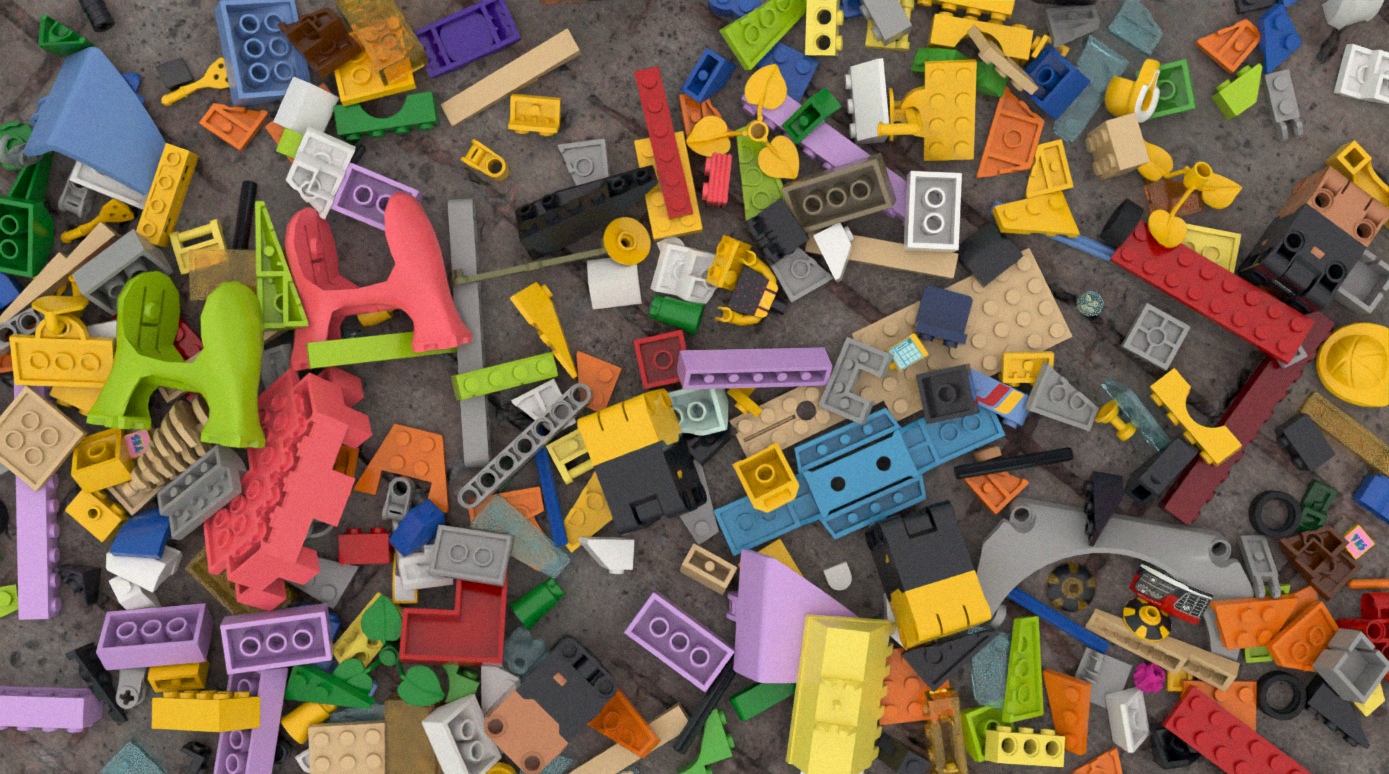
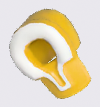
(1138, 96)

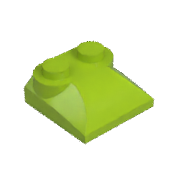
(974, 725)

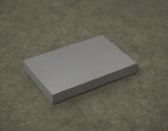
(471, 555)

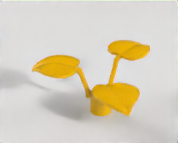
(780, 156)
(1216, 192)

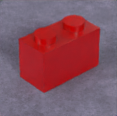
(365, 547)

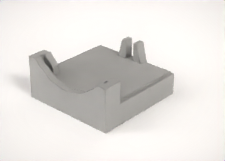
(1155, 336)

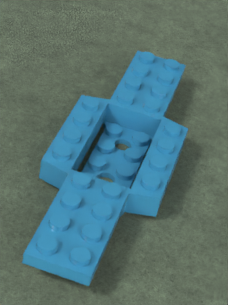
(911, 452)

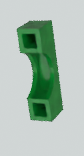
(418, 112)

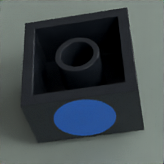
(947, 393)

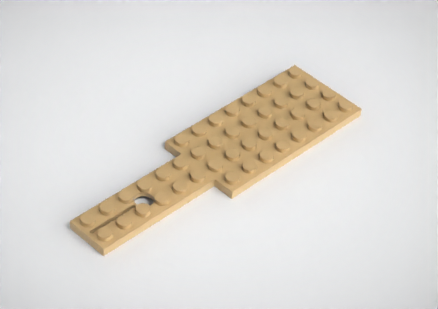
(1005, 316)

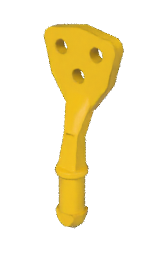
(207, 81)
(111, 212)

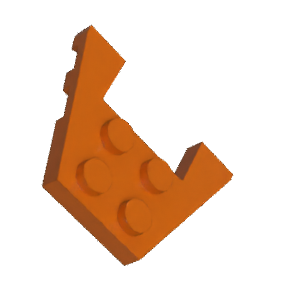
(410, 454)

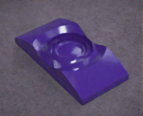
(467, 36)

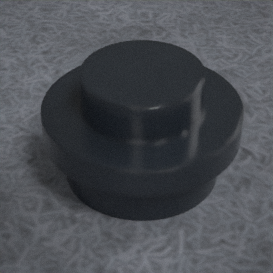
(282, 751)

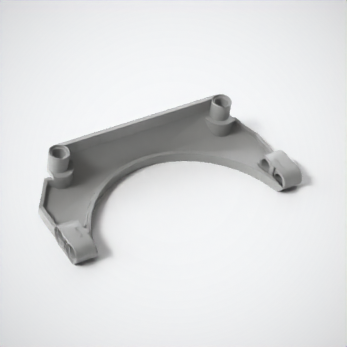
(1057, 531)

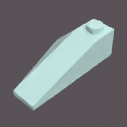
(700, 410)

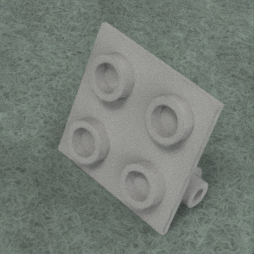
(1104, 674)

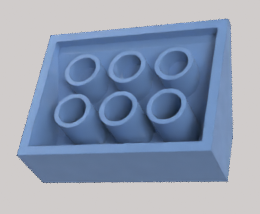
(256, 51)

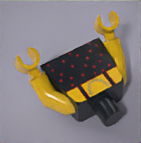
(753, 294)

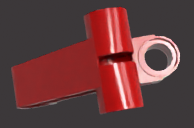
(1373, 621)

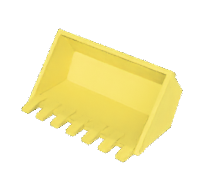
(839, 694)

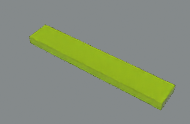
(365, 350)

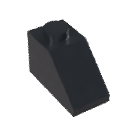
(901, 756)

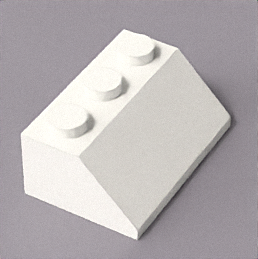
(867, 101)
(460, 738)

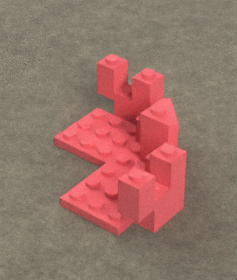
(288, 485)

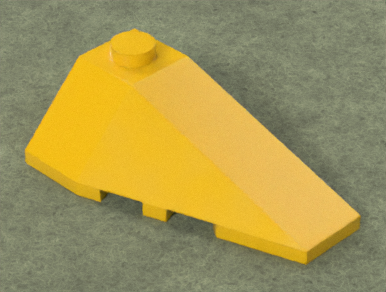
(541, 313)

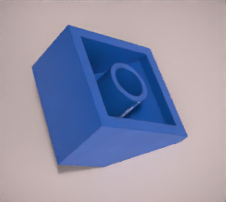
(1056, 80)

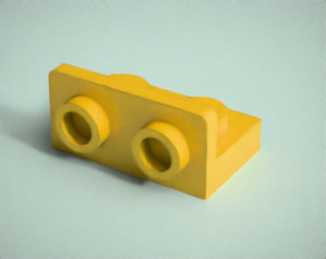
(725, 266)
(1023, 366)

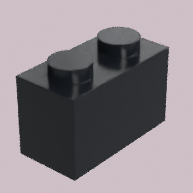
(1303, 442)

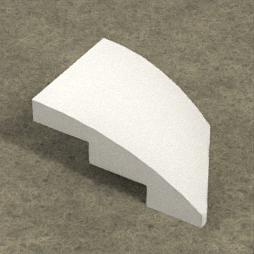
(1364, 74)
(319, 168)
(683, 273)
(415, 567)

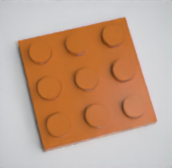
(904, 690)

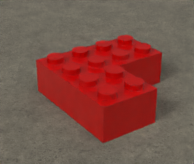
(461, 636)

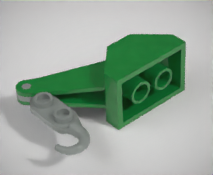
(24, 221)

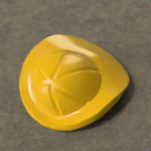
(1356, 364)

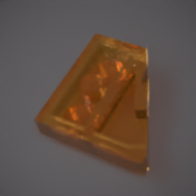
(1166, 194)

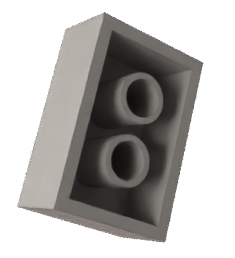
(109, 271)

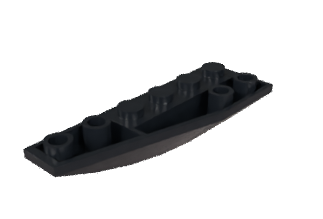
(580, 210)

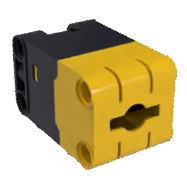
(642, 461)
(927, 574)

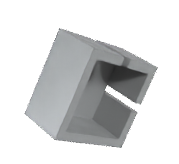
(1360, 281)
(1352, 665)

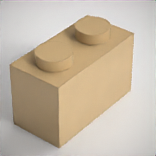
(708, 569)

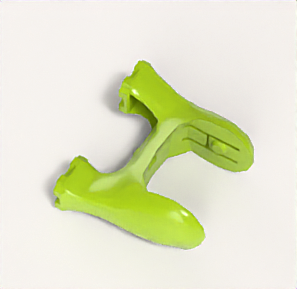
(223, 372)

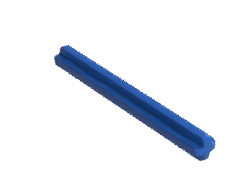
(550, 496)
(1058, 620)

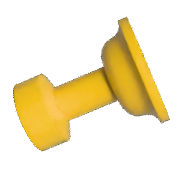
(1109, 413)

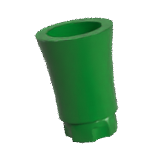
(677, 313)
(537, 602)

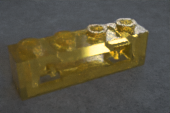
(940, 703)

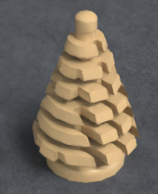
(174, 447)

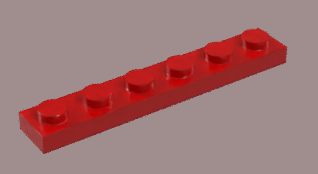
(663, 142)

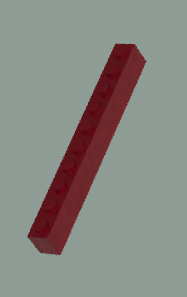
(1243, 419)

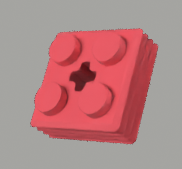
(718, 170)

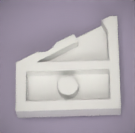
(540, 399)

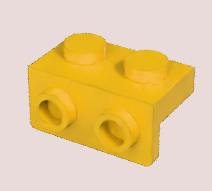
(534, 114)

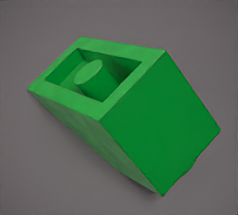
(811, 115)

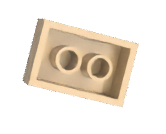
(1117, 147)

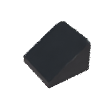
(175, 74)

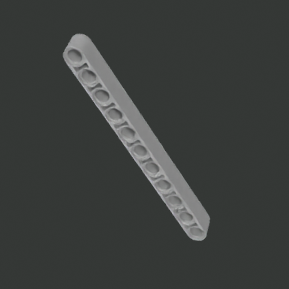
(469, 306)

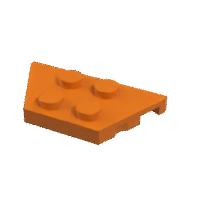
(1010, 138)
(1251, 620)

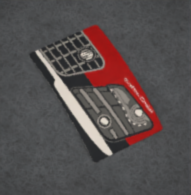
(1170, 594)

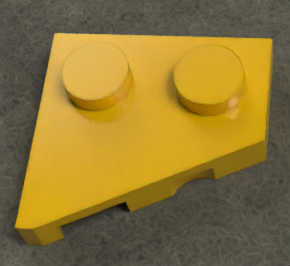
(1049, 170)

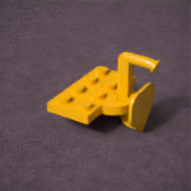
(938, 111)
(61, 348)

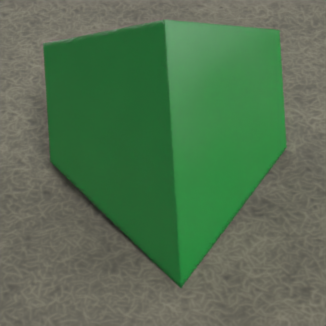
(60, 39)

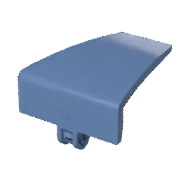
(97, 122)

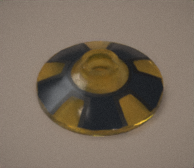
(1060, 581)

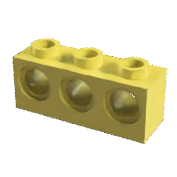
(816, 30)
(355, 643)
(1035, 750)

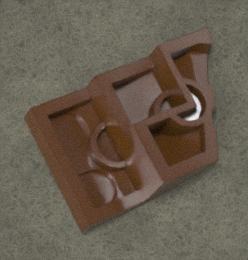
(321, 41)
(1321, 559)

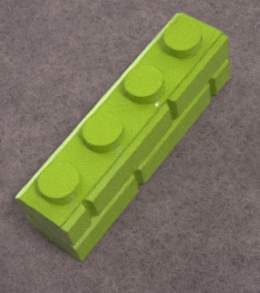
(504, 376)

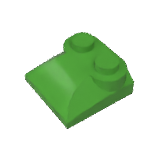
(1175, 89)

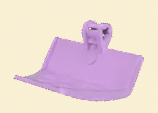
(772, 617)

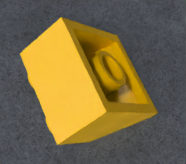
(102, 461)

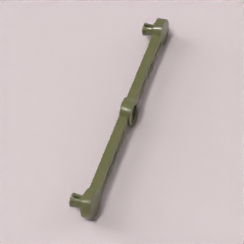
(460, 280)

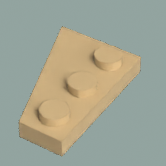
(1006, 66)

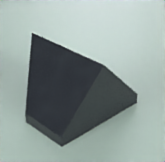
(84, 580)
(1169, 749)

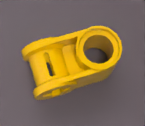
(482, 159)

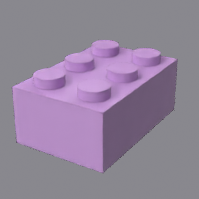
(366, 194)

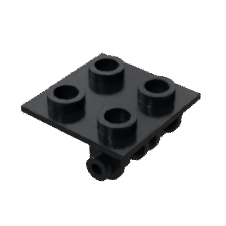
(775, 231)

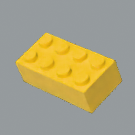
(660, 223)
(206, 711)

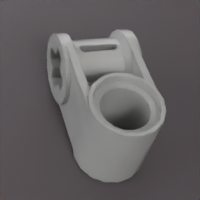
(77, 195)
(398, 503)
(133, 681)

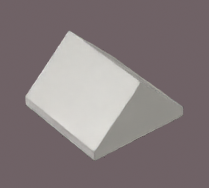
(305, 106)
(613, 283)
(1128, 718)

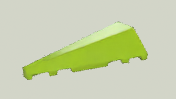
(275, 285)

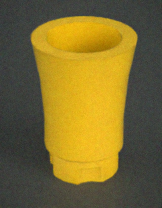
(308, 713)

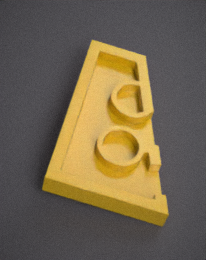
(1037, 215)
(587, 515)

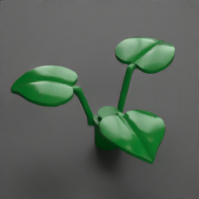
(384, 622)

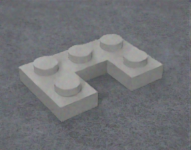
(839, 391)

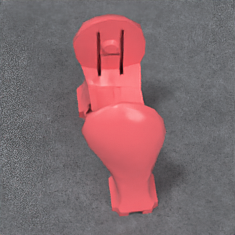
(415, 283)

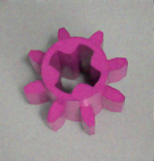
(1149, 677)

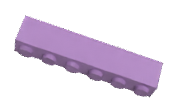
(753, 368)

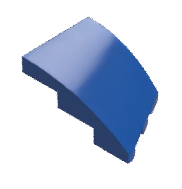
(143, 536)

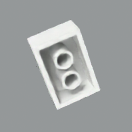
(932, 211)

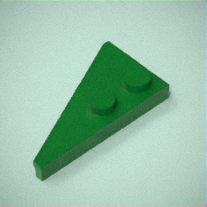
(316, 686)

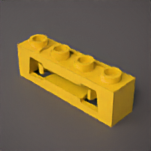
(167, 194)

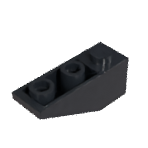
(1159, 470)
(1103, 497)
(1335, 711)

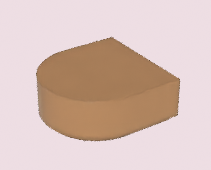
(987, 453)

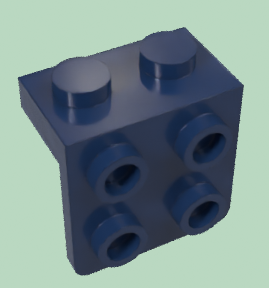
(942, 316)

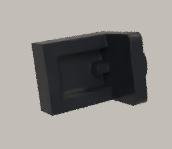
(200, 757)

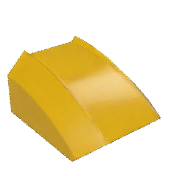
(767, 478)

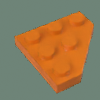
(1303, 638)

